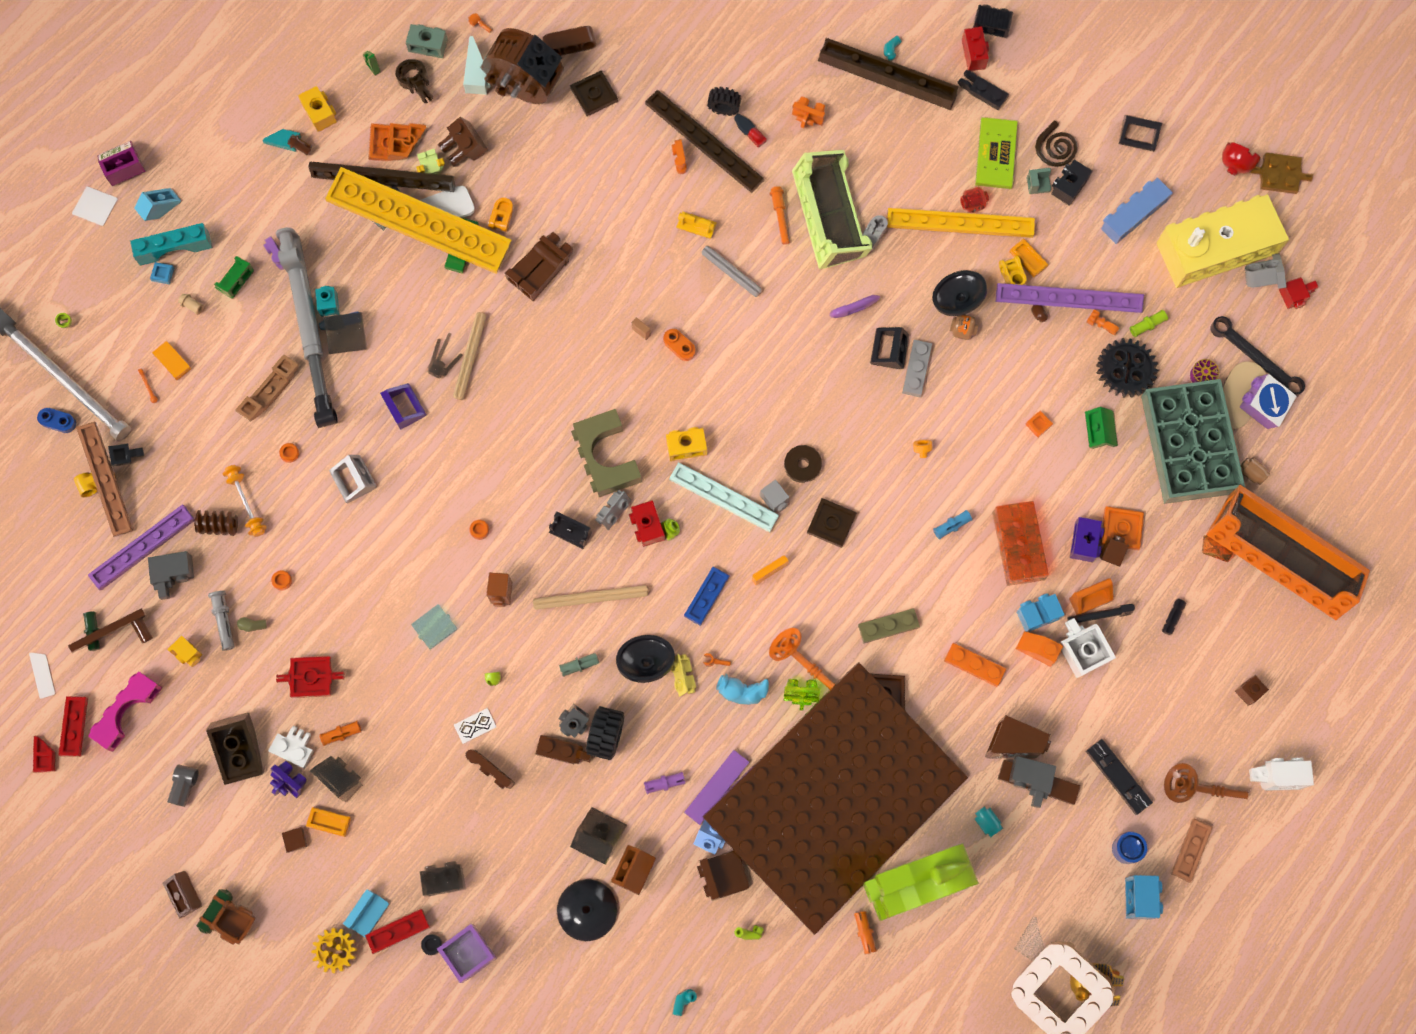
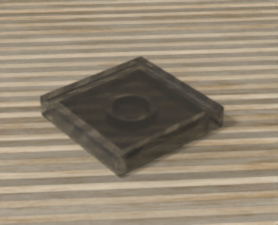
(345, 333)

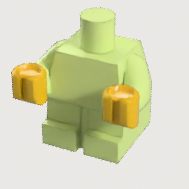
(430, 163)

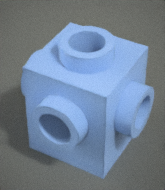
(708, 839)

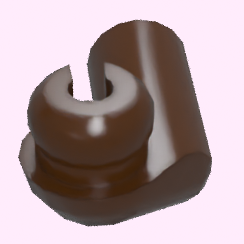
(1039, 313)

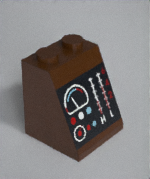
(1017, 739)

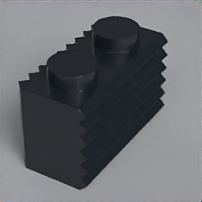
(993, 20)

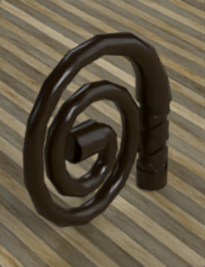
(1042, 137)

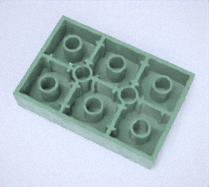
(1192, 441)

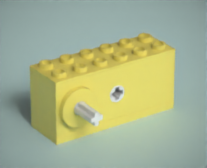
(1222, 240)

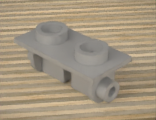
(608, 516)

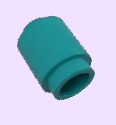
(988, 821)

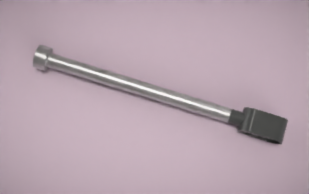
(118, 429)

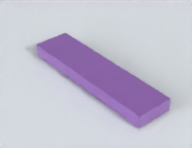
(717, 786)

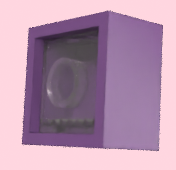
(466, 953)

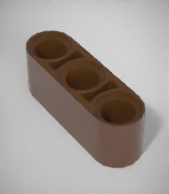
(571, 40)

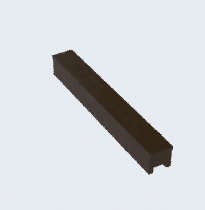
(888, 74)

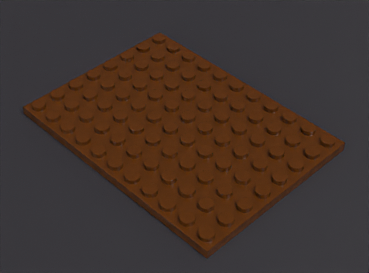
(835, 798)

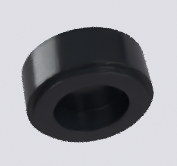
(430, 944)

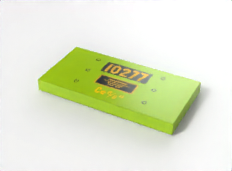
(996, 153)

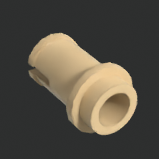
(186, 301)

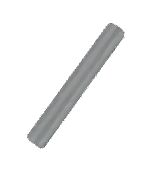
(731, 271)

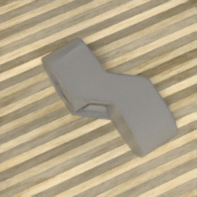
(878, 226)

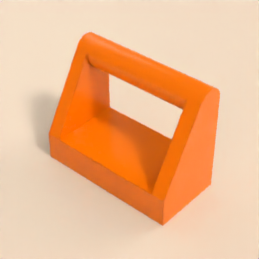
(1092, 597)

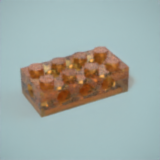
(1028, 534)

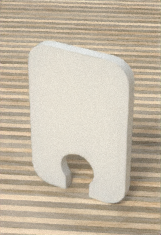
(455, 203)

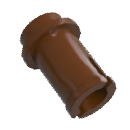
(299, 144)

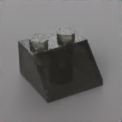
(337, 777)
(598, 835)

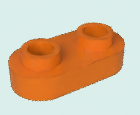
(678, 344)

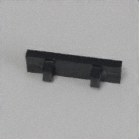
(1119, 777)

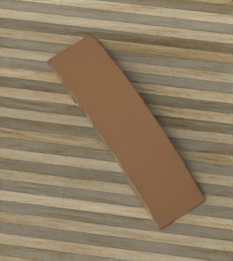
(269, 390)

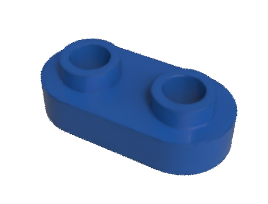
(55, 420)

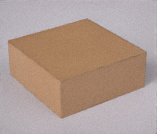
(641, 328)

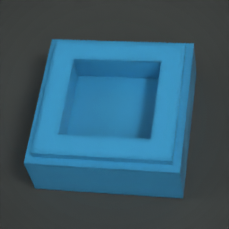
(162, 273)

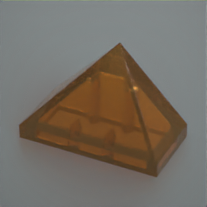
(1216, 550)

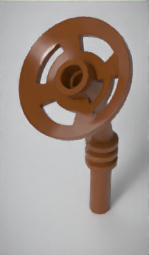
(1191, 788)

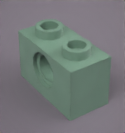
(434, 47)

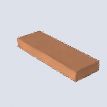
(1191, 850)

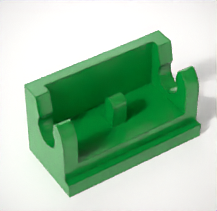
(235, 278)

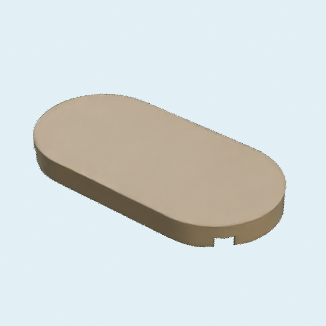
(1236, 386)

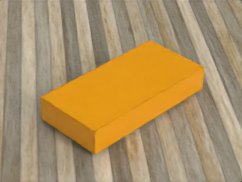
(1029, 258)
(171, 360)
(769, 570)
(328, 822)

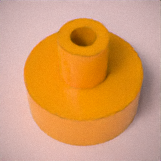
(923, 447)

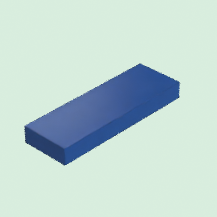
(706, 596)

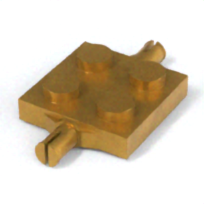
(1281, 173)

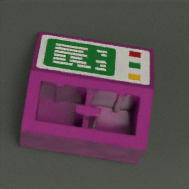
(120, 163)

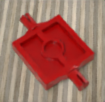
(310, 677)

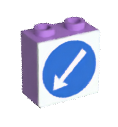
(1267, 401)

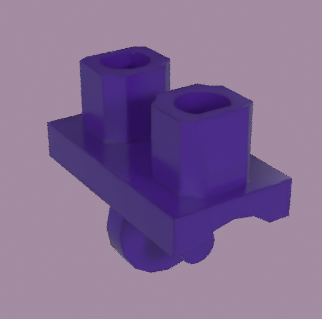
(283, 783)

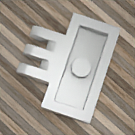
(293, 747)

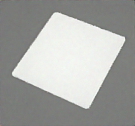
(94, 206)

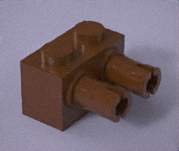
(467, 139)

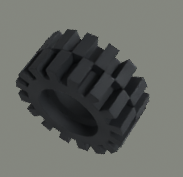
(724, 101)

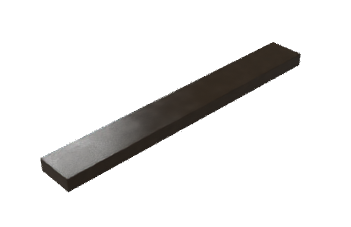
(704, 141)
(387, 176)

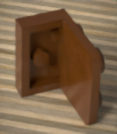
(723, 875)

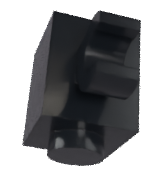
(122, 455)

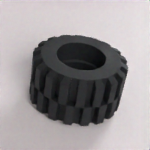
(605, 733)

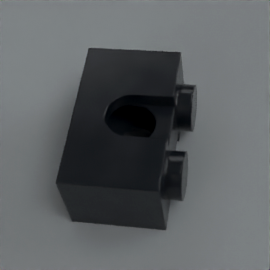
(1066, 190)

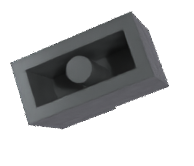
(167, 569)
(1035, 776)

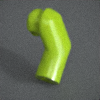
(746, 934)

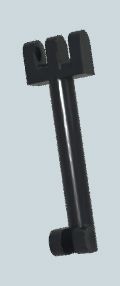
(1123, 610)

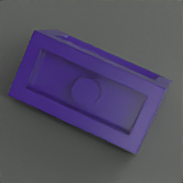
(403, 422)

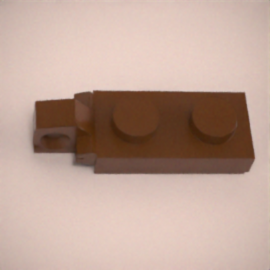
(561, 750)

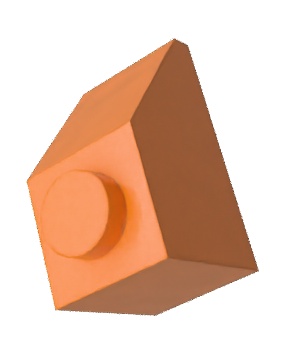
(1039, 648)

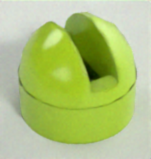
(61, 317)
(492, 678)

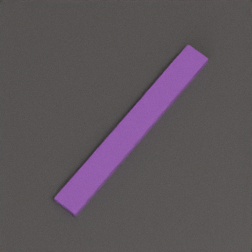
(1069, 297)

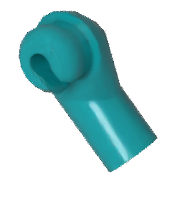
(889, 48)
(683, 999)

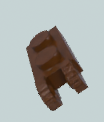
(488, 768)

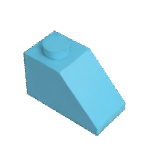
(156, 203)

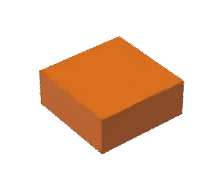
(1039, 424)

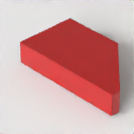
(43, 756)

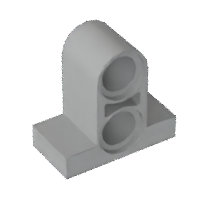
(1266, 273)

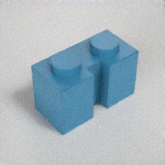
(1040, 613)

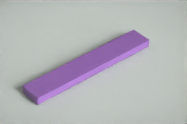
(141, 547)

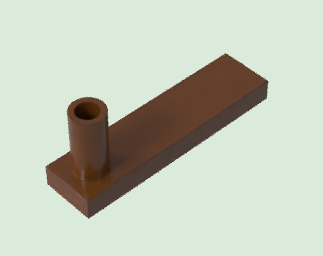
(134, 618)

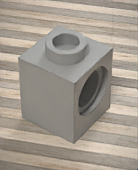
(774, 496)

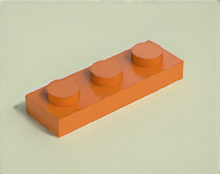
(975, 665)

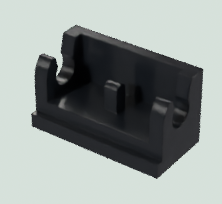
(570, 530)

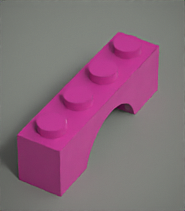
(109, 730)

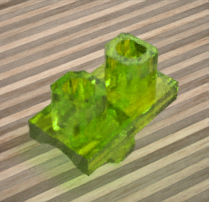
(801, 695)

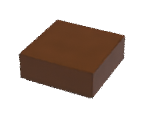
(294, 840)

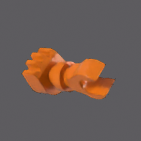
(1094, 318)

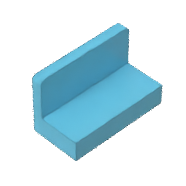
(366, 913)

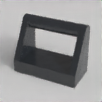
(1140, 122)
(898, 349)

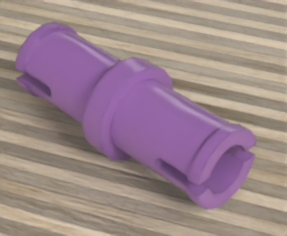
(664, 782)

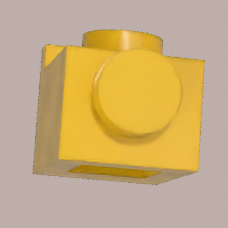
(185, 651)

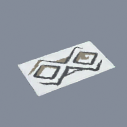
(475, 725)

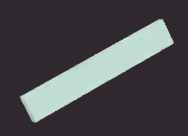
(724, 497)

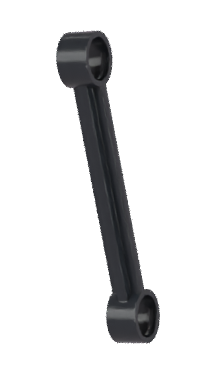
(1255, 354)

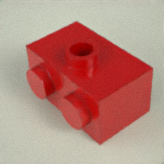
(975, 48)
(647, 523)

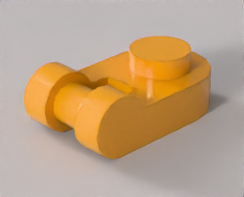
(502, 208)

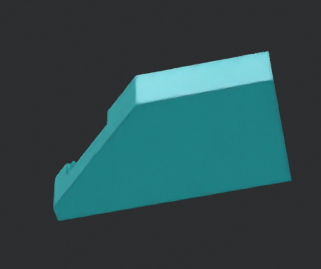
(280, 139)

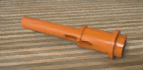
(778, 202)

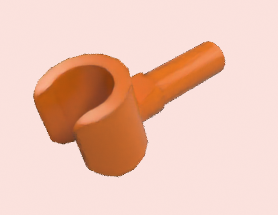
(474, 19)
(715, 661)

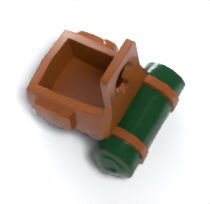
(226, 918)

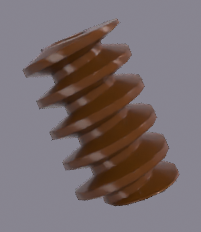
(216, 524)

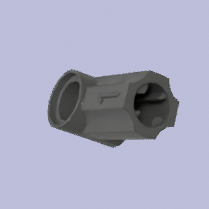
(183, 780)

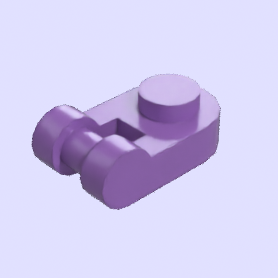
(273, 248)

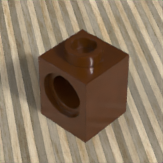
(1114, 550)
(1251, 690)

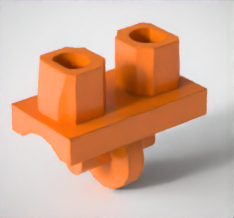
(807, 114)

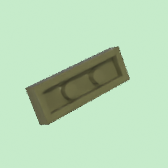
(888, 626)

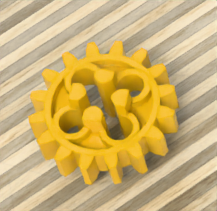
(338, 961)

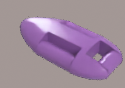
(854, 307)

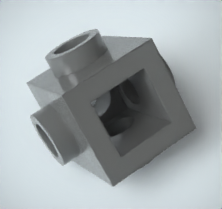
(576, 715)

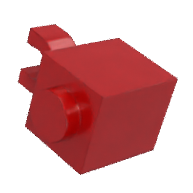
(1297, 292)

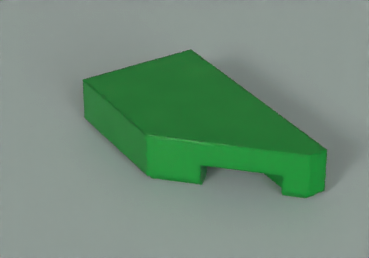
(371, 62)

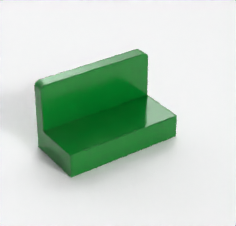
(1101, 427)

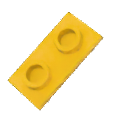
(696, 224)

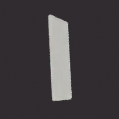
(42, 675)

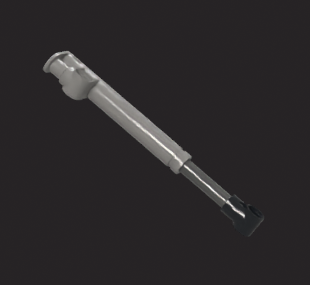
(293, 262)

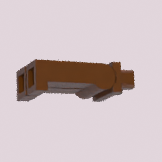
(539, 266)

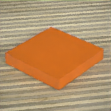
(1125, 524)

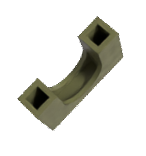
(588, 434)

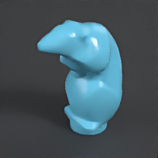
(737, 692)

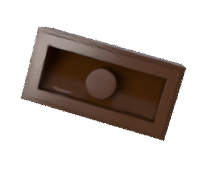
(182, 894)

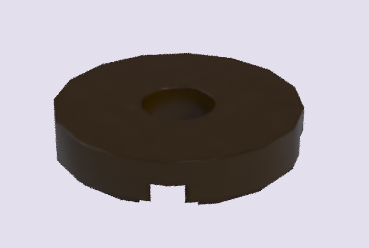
(806, 453)

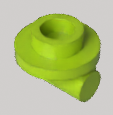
(670, 528)

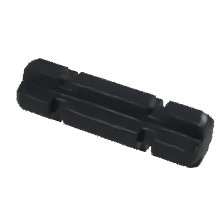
(1173, 616)

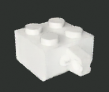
(1085, 648)
(1282, 775)

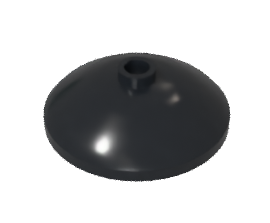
(959, 293)
(645, 658)
(601, 915)

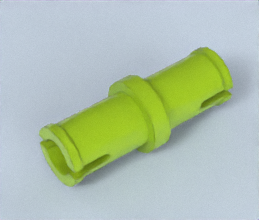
(1148, 323)

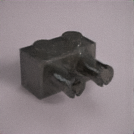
(443, 879)

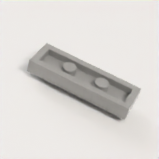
(917, 368)

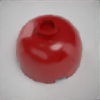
(1239, 159)

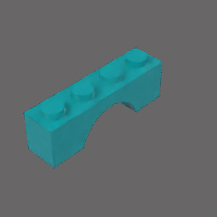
(152, 247)

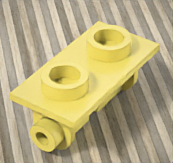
(683, 683)

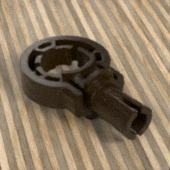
(416, 81)

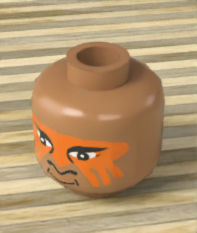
(964, 327)

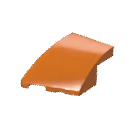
(393, 140)

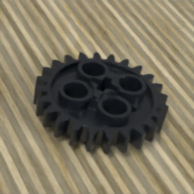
(1144, 370)

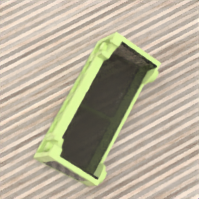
(829, 208)

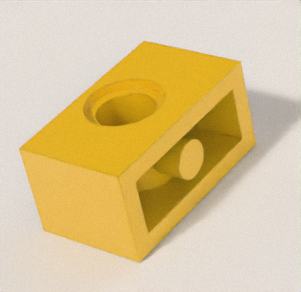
(322, 117)
(695, 449)

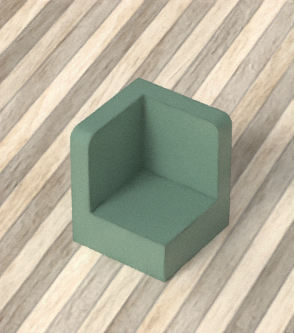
(1039, 181)

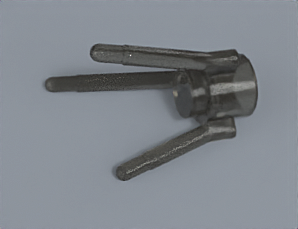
(436, 367)

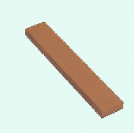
(104, 479)

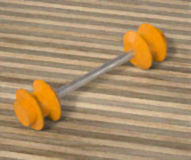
(254, 523)

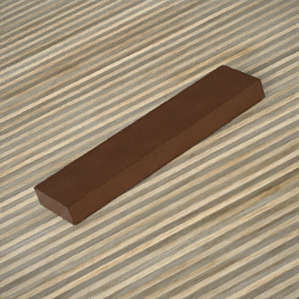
(1061, 789)

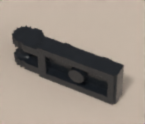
(983, 90)

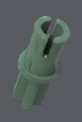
(579, 664)

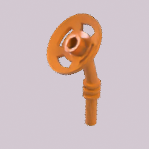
(790, 649)

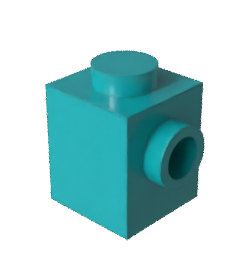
(327, 301)

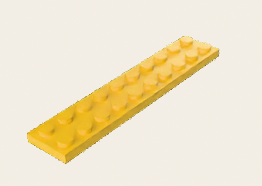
(418, 220)

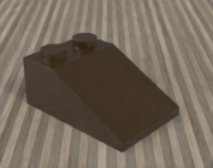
(235, 748)

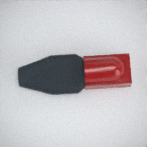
(750, 130)

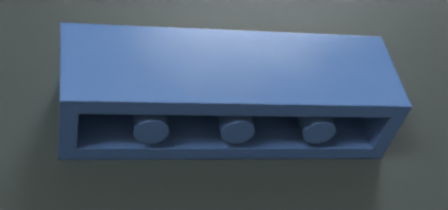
(1136, 210)

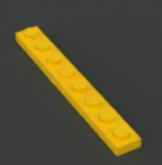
(960, 222)

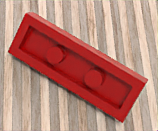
(73, 726)
(397, 931)

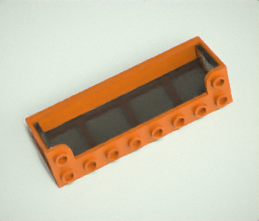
(1289, 553)

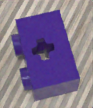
(1080, 548)

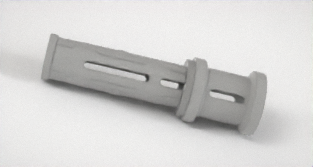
(220, 612)

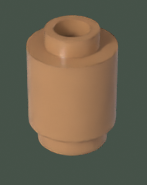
(1254, 470)

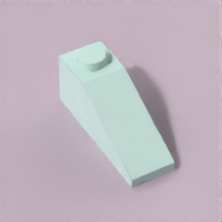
(474, 75)

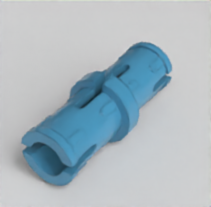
(952, 524)

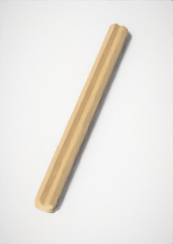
(590, 597)

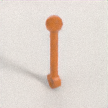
(153, 399)

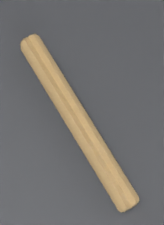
(469, 356)

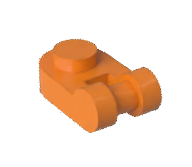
(680, 161)

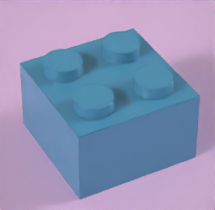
(1143, 897)

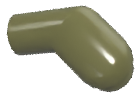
(250, 625)

